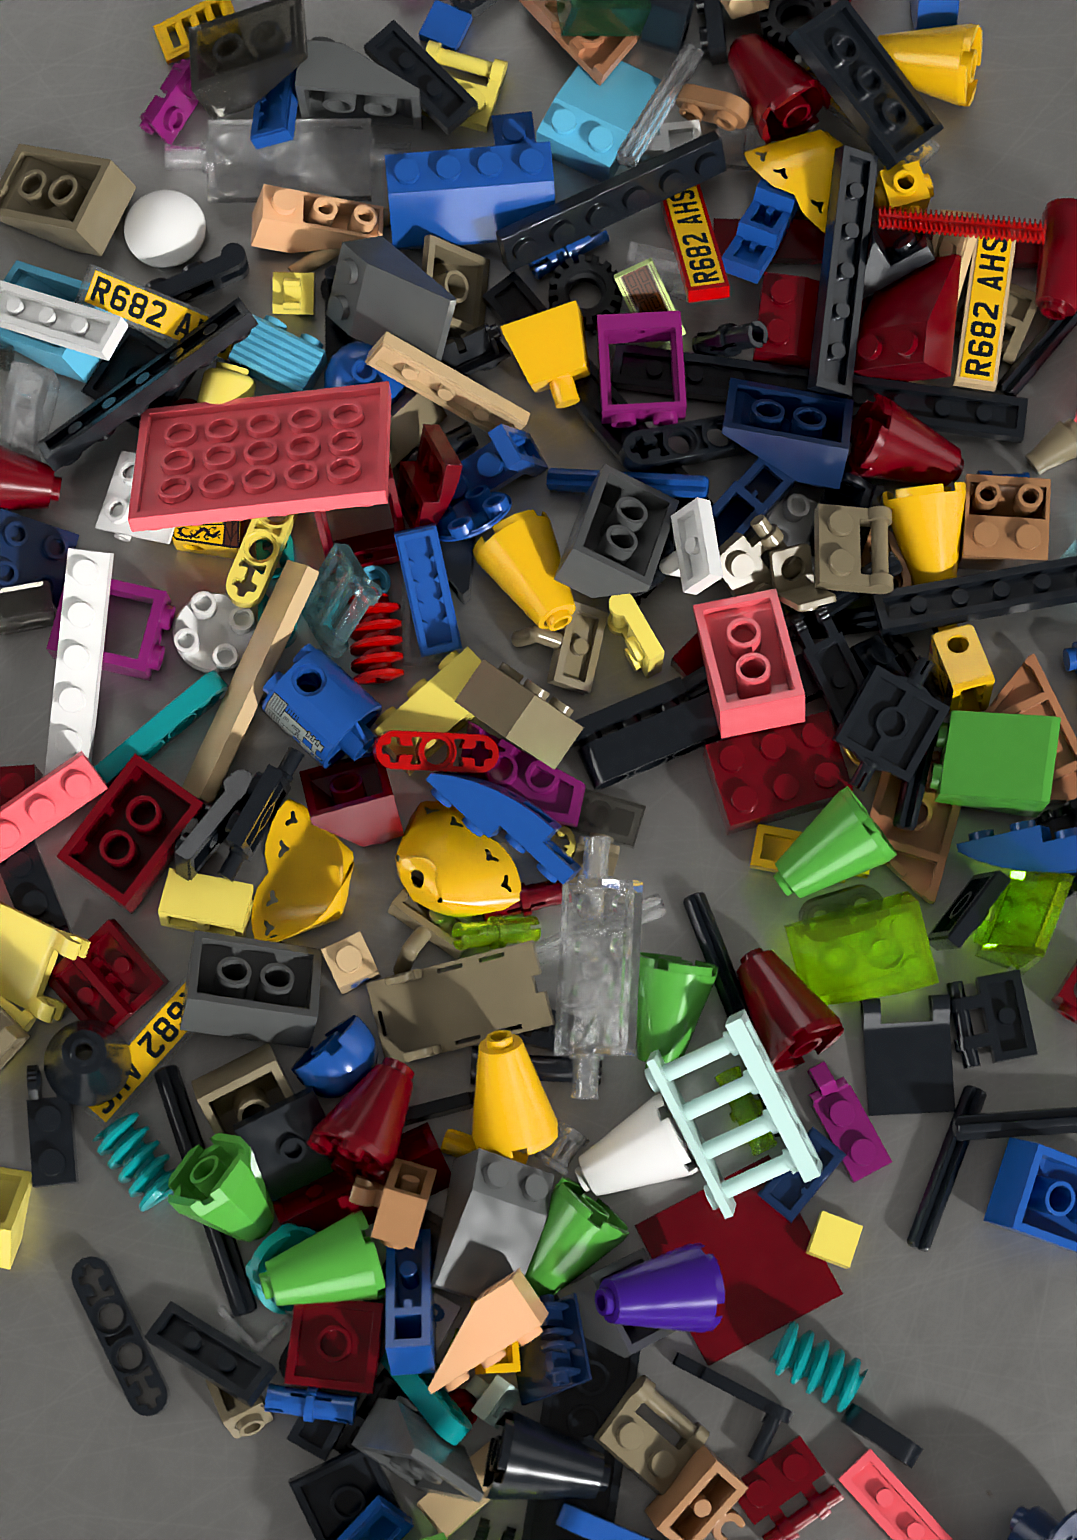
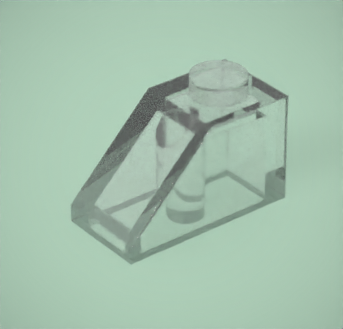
(28, 408)

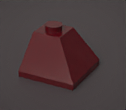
(353, 801)

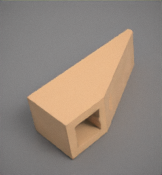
(309, 221)
(498, 1318)

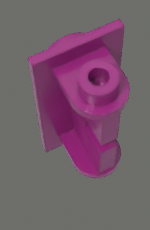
(170, 113)

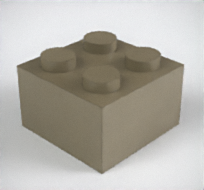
(520, 712)

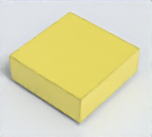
(834, 1239)

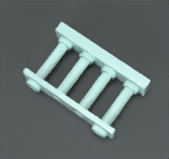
(758, 1078)

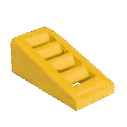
(192, 17)

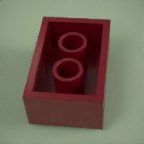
(776, 772)
(131, 833)

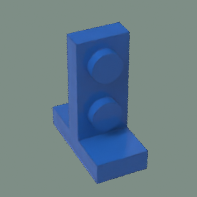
(500, 462)

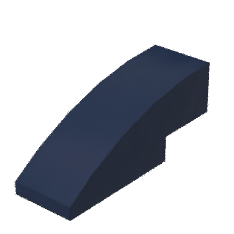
(748, 497)

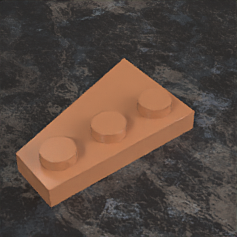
(593, 53)

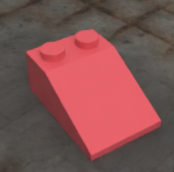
(749, 663)

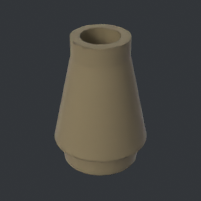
(1055, 448)

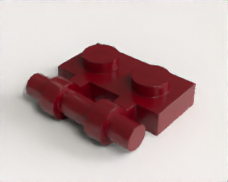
(779, 1479)

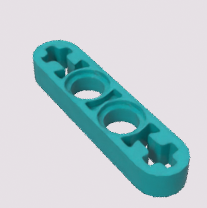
(165, 725)

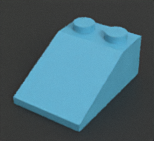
(593, 120)
(52, 356)

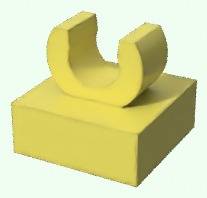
(293, 293)

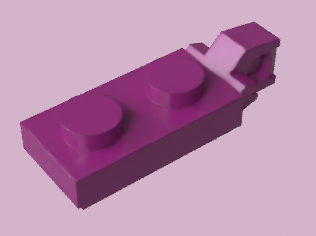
(846, 1123)

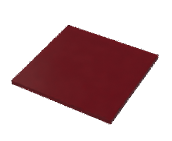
(760, 1259)

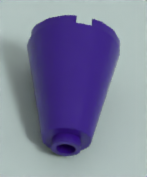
(665, 1292)

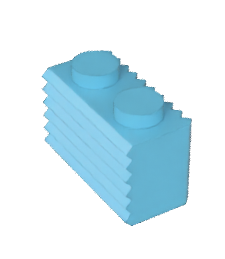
(280, 357)

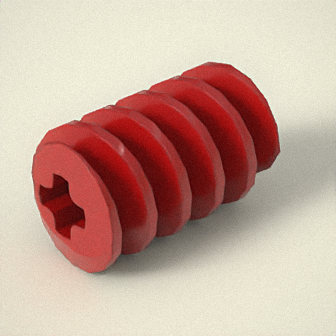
(375, 643)

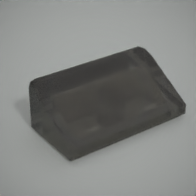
(26, 607)

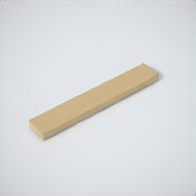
(249, 679)

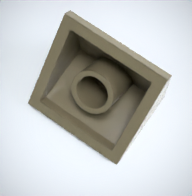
(463, 276)

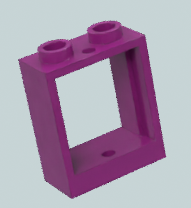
(637, 329)
(151, 652)

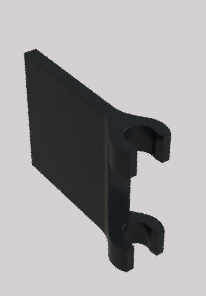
(908, 1061)

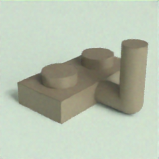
(574, 647)
(426, 926)

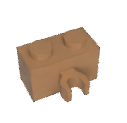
(399, 1202)
(698, 1499)

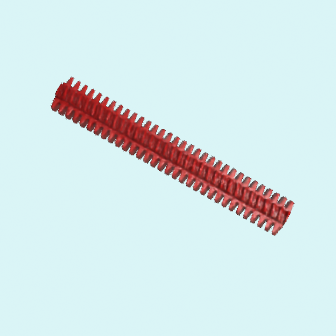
(962, 225)

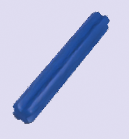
(671, 484)

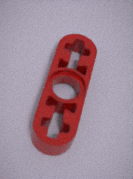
(467, 764)

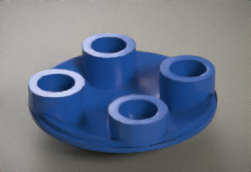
(474, 514)

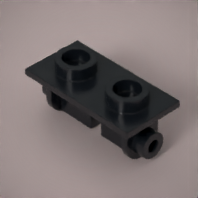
(481, 351)

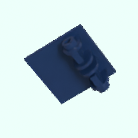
(33, 552)
(556, 1356)

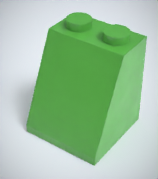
(996, 761)

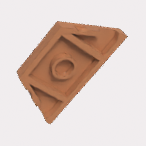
(1031, 694)
(926, 848)

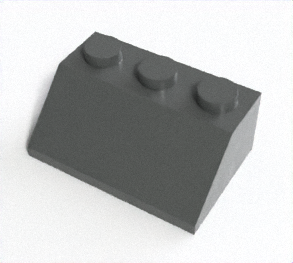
(616, 536)
(252, 989)

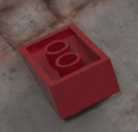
(789, 315)
(911, 325)

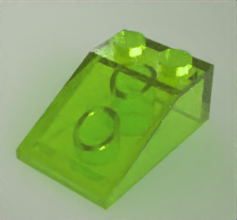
(1023, 919)
(864, 950)

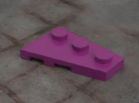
(530, 778)

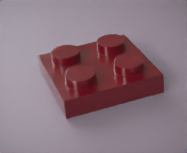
(335, 1345)

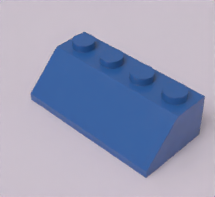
(466, 192)

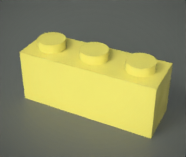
(431, 706)

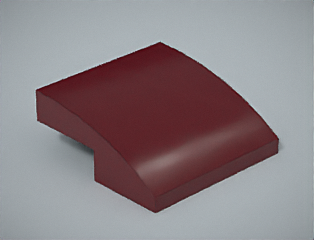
(430, 482)
(110, 980)

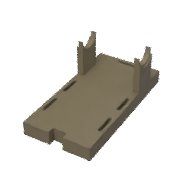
(433, 1009)

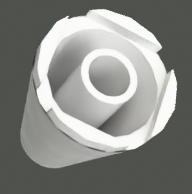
(637, 1152)

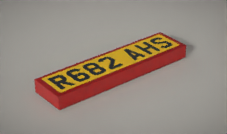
(695, 246)

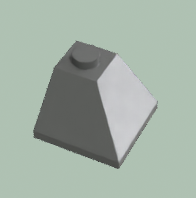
(617, 1338)

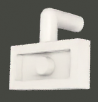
(696, 548)

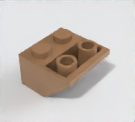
(1005, 522)

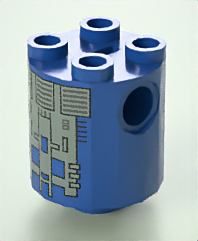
(322, 708)

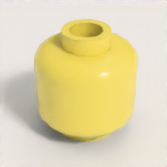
(225, 384)

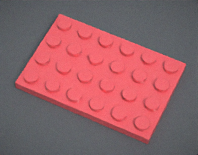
(262, 457)

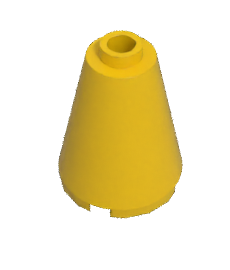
(939, 60)
(928, 529)
(523, 563)
(509, 1099)

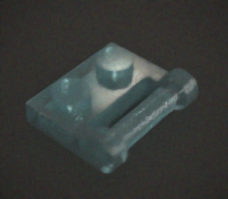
(337, 581)

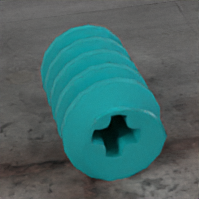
(137, 1159)
(818, 1366)

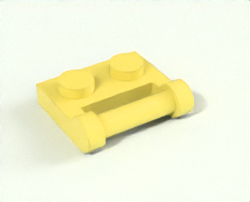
(485, 96)
(643, 647)

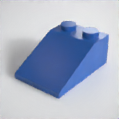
(1036, 1194)

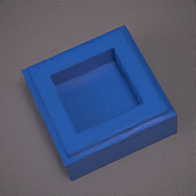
(445, 25)

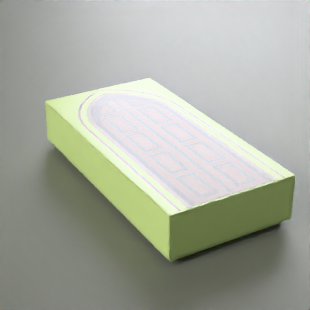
(645, 291)

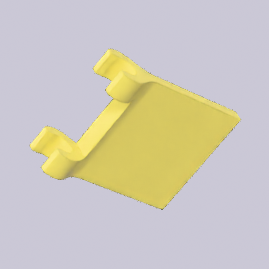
(28, 958)

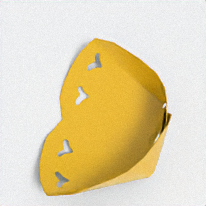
(808, 168)
(454, 865)
(306, 880)

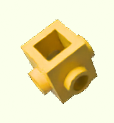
(903, 187)

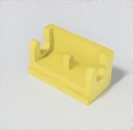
(206, 904)

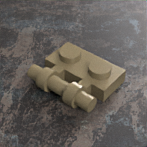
(741, 561)

